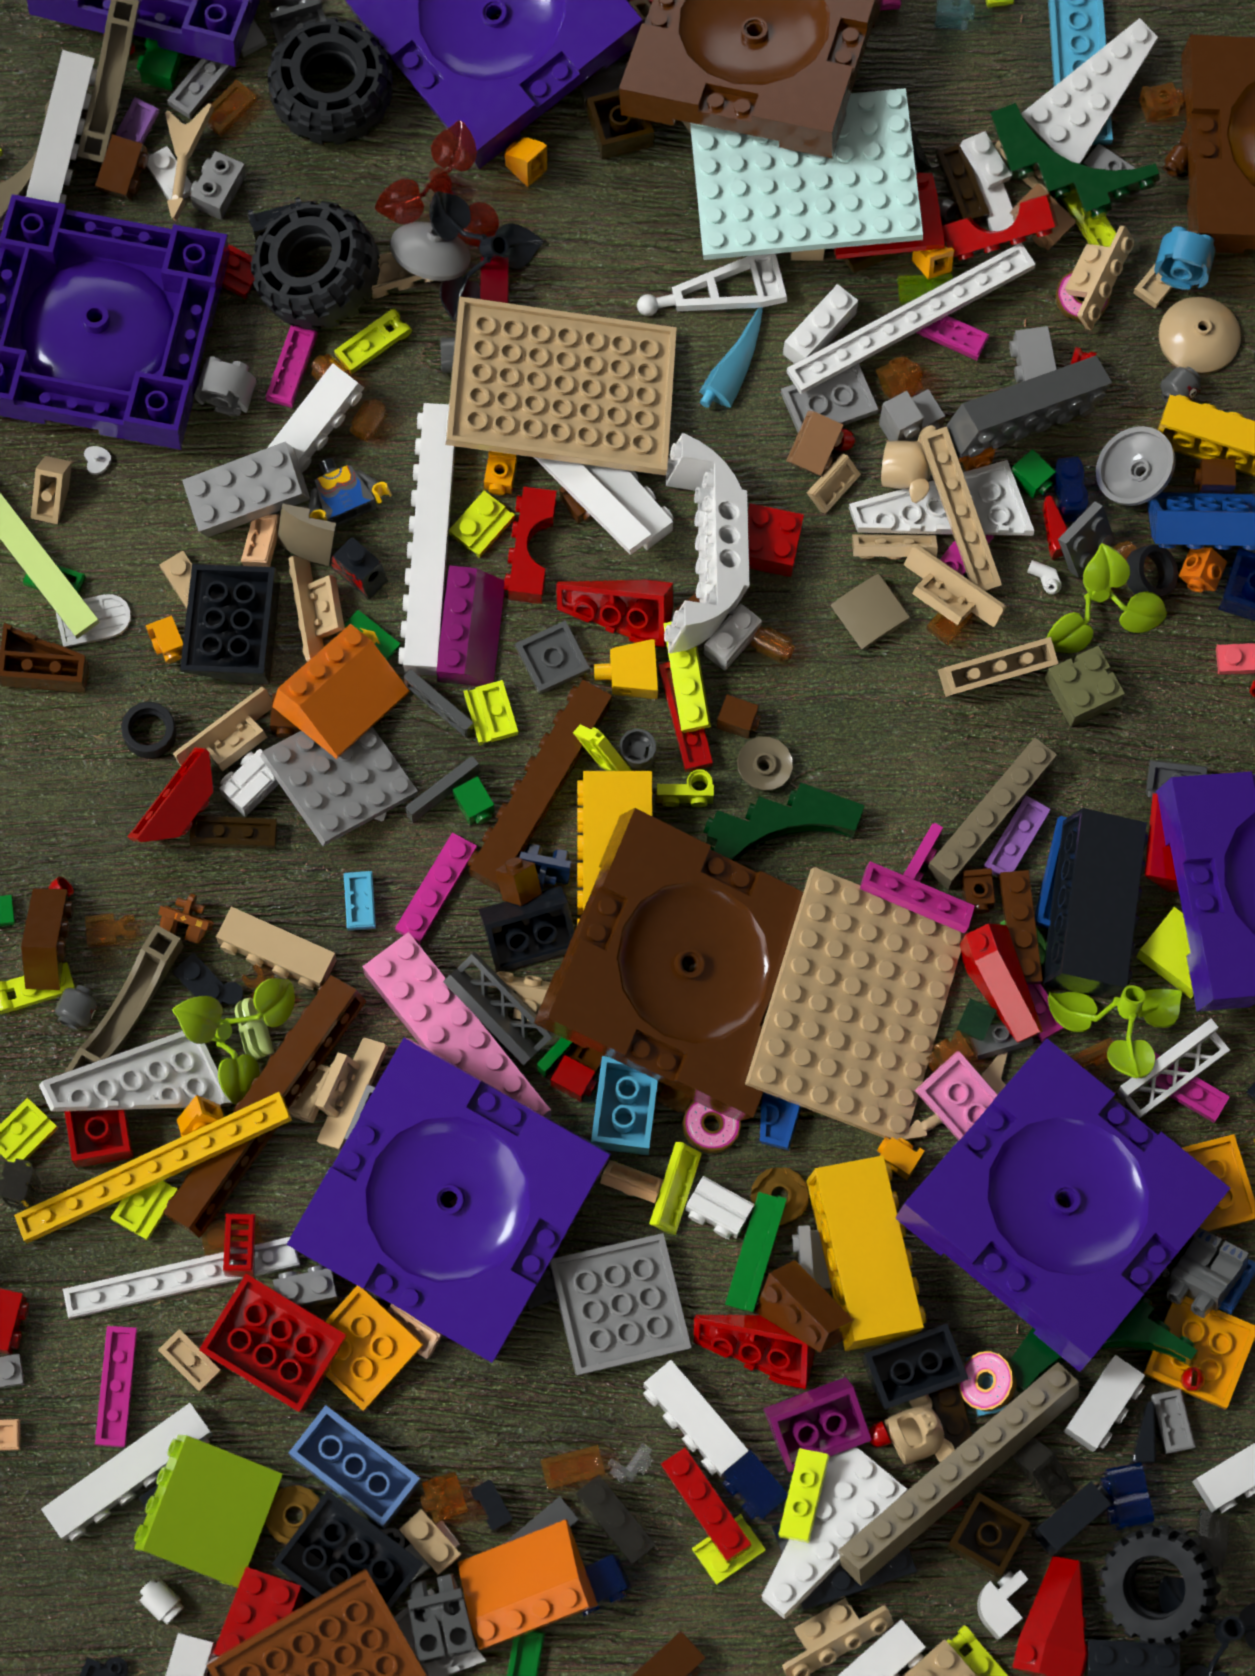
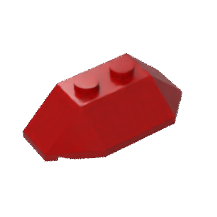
(179, 801)

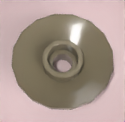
(766, 751)

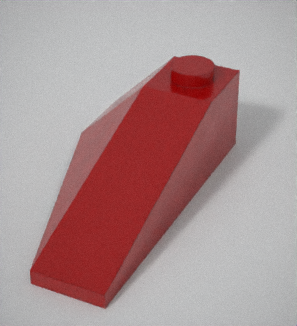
(621, 606)
(999, 977)
(758, 1345)
(1054, 1630)

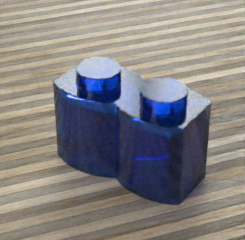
(1069, 487)
(1128, 1497)

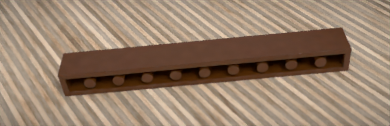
(287, 1072)

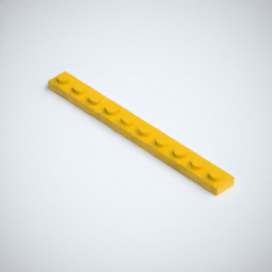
(153, 1167)

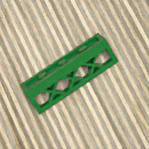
(755, 1252)

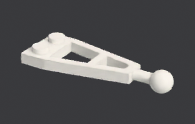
(766, 279)

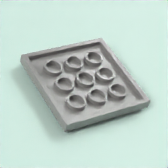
(338, 792)
(619, 1304)

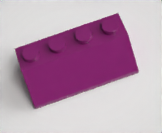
(470, 627)

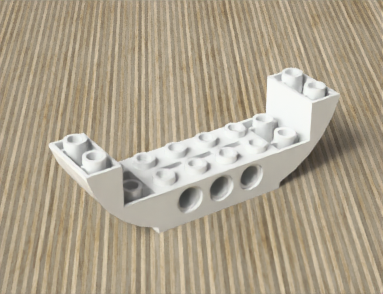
(720, 541)

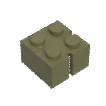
(1084, 686)

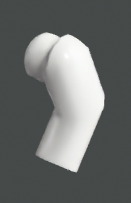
(1048, 576)

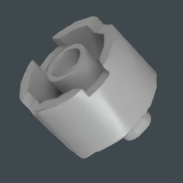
(225, 386)

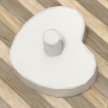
(98, 459)

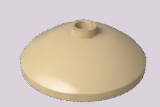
(1191, 347)

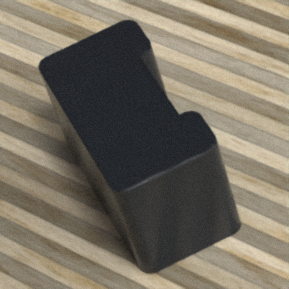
(493, 1506)

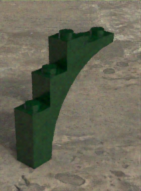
(1061, 176)
(809, 812)
(1135, 1331)

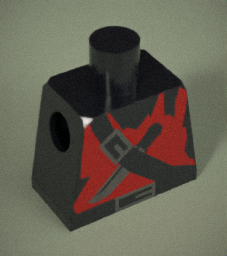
(356, 565)

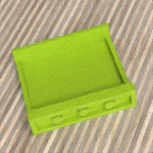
(207, 1510)

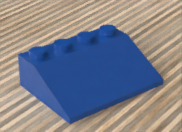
(1203, 519)

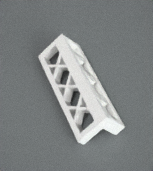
(1169, 1058)

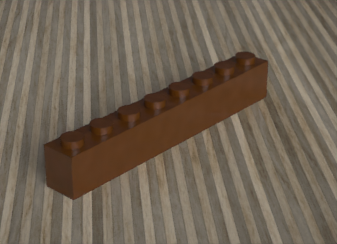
(541, 783)

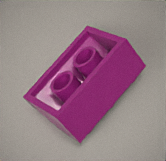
(818, 1421)

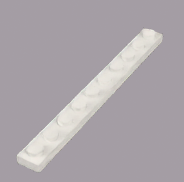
(910, 318)

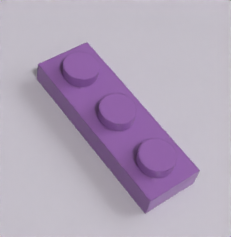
(1017, 836)

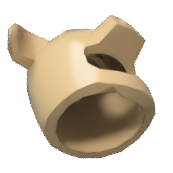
(907, 467)
(918, 1432)

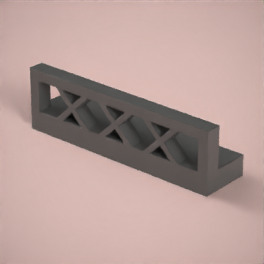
(491, 1014)

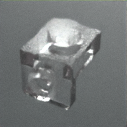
(639, 1463)

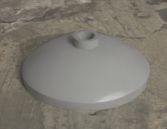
(427, 254)
(1124, 460)

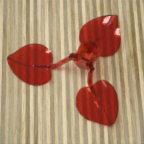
(450, 149)

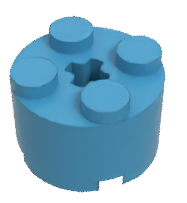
(1185, 258)

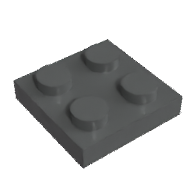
(1084, 537)
(552, 657)

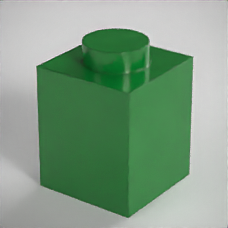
(1033, 474)
(474, 801)

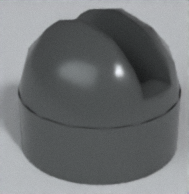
(947, 210)

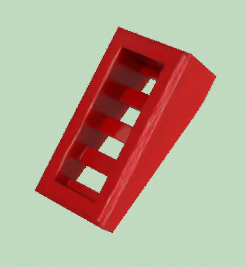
(1054, 527)
(239, 1270)

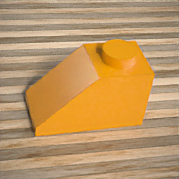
(527, 159)

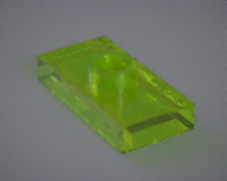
(914, 286)

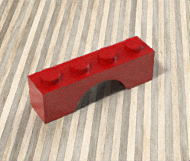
(1033, 217)
(536, 513)

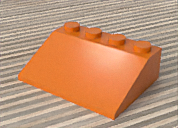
(341, 692)
(525, 1585)

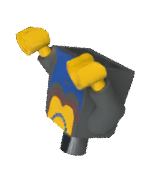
(344, 493)

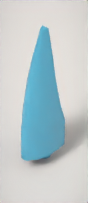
(728, 375)

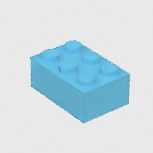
(623, 1108)

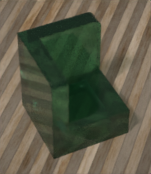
(976, 1020)

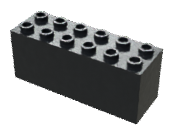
(1095, 903)

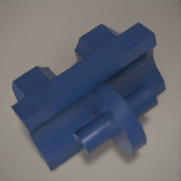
(548, 869)

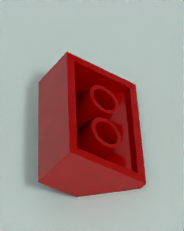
(1159, 856)

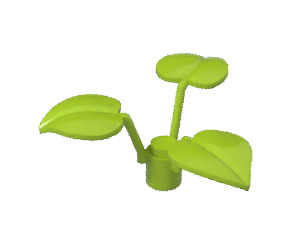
(1105, 571)
(203, 1023)
(1133, 1058)

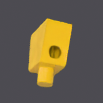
(631, 670)

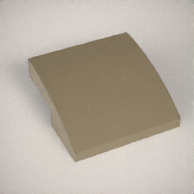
(305, 535)
(870, 611)

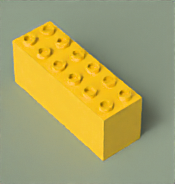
(604, 798)
(866, 1251)

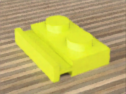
(481, 524)
(491, 712)
(600, 749)
(24, 1131)
(144, 1209)
(715, 1563)

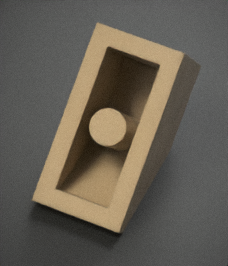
(50, 489)

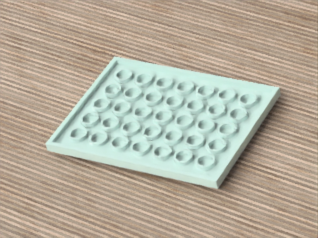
(792, 201)

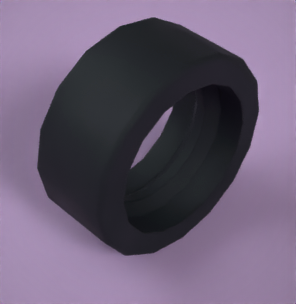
(1165, 565)
(143, 709)

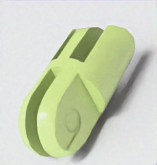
(254, 1033)

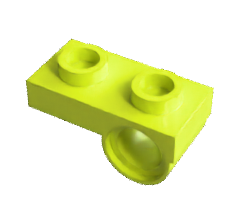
(673, 794)

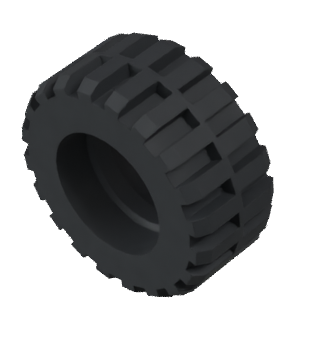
(1122, 1593)

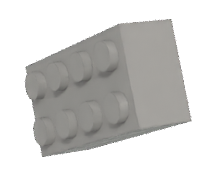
(246, 489)

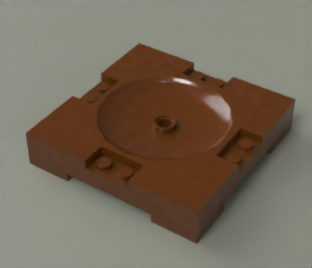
(750, 67)
(1221, 138)
(623, 971)

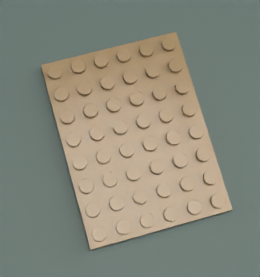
(561, 386)
(855, 1007)

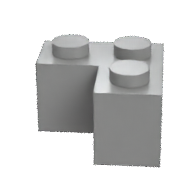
(905, 417)

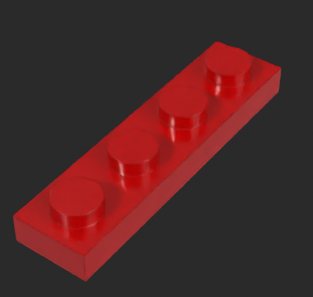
(693, 744)
(706, 1505)

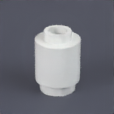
(161, 1600)

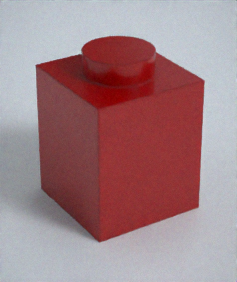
(574, 1079)

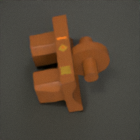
(197, 925)

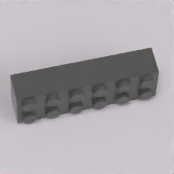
(1028, 407)

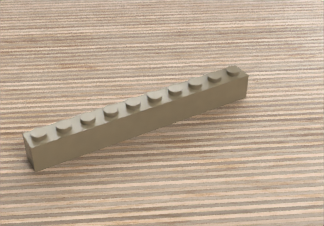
(958, 1473)

